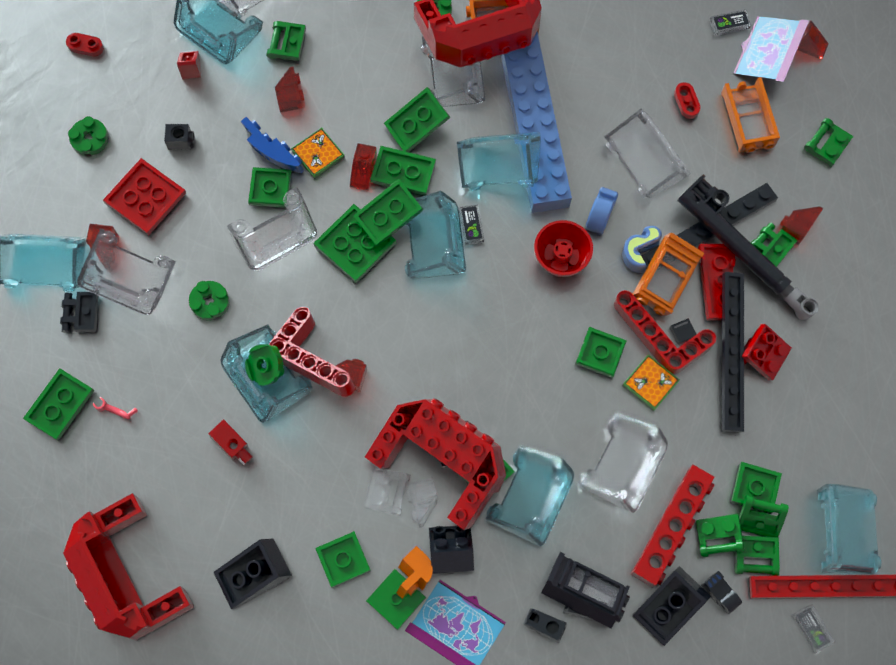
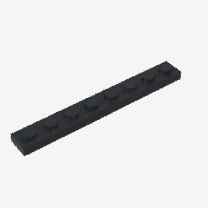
(732, 213)
(732, 352)

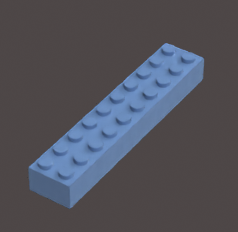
(534, 112)

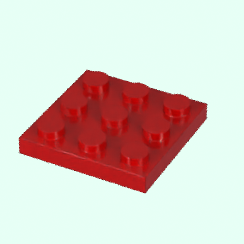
(144, 196)

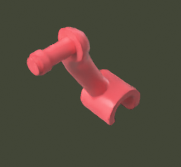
(115, 410)

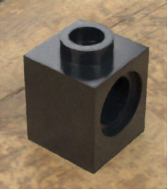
(172, 131)

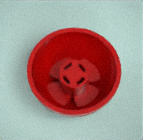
(566, 240)

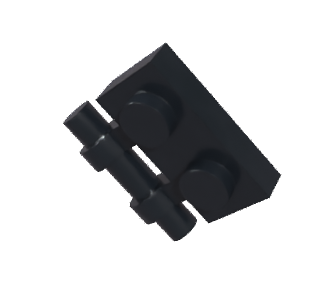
(85, 312)

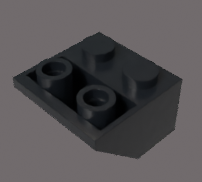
(451, 549)

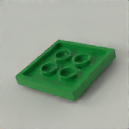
(350, 246)

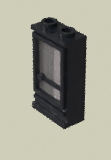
(586, 591)

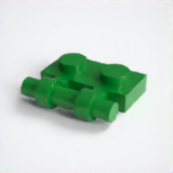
(779, 246)

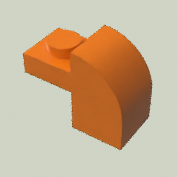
(418, 569)

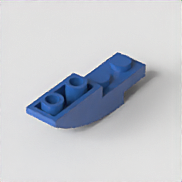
(271, 150)

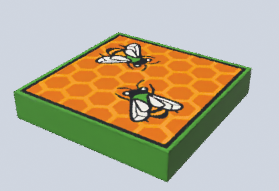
(318, 153)
(651, 382)

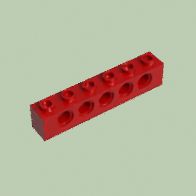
(695, 478)

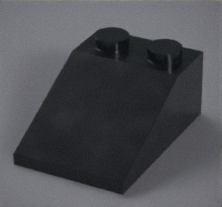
(252, 572)
(671, 606)

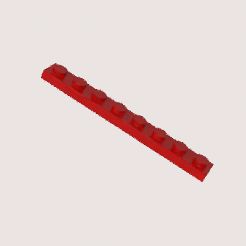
(822, 586)

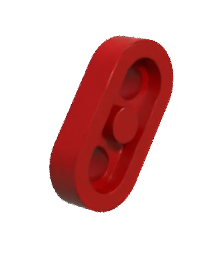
(83, 43)
(686, 102)

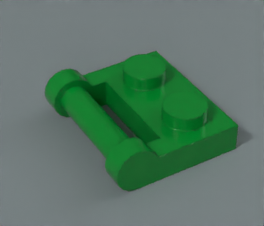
(292, 41)
(834, 145)
(759, 522)
(720, 528)
(758, 548)

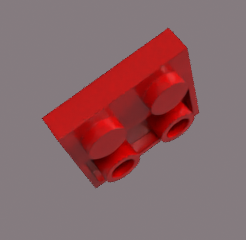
(766, 352)

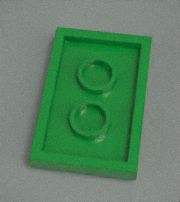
(417, 120)
(412, 169)
(388, 212)
(58, 404)

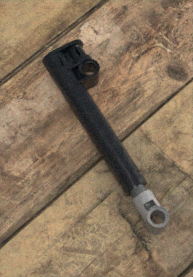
(701, 203)

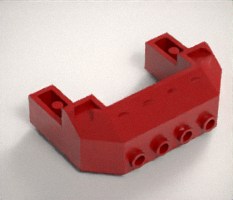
(480, 37)
(451, 442)
(105, 580)

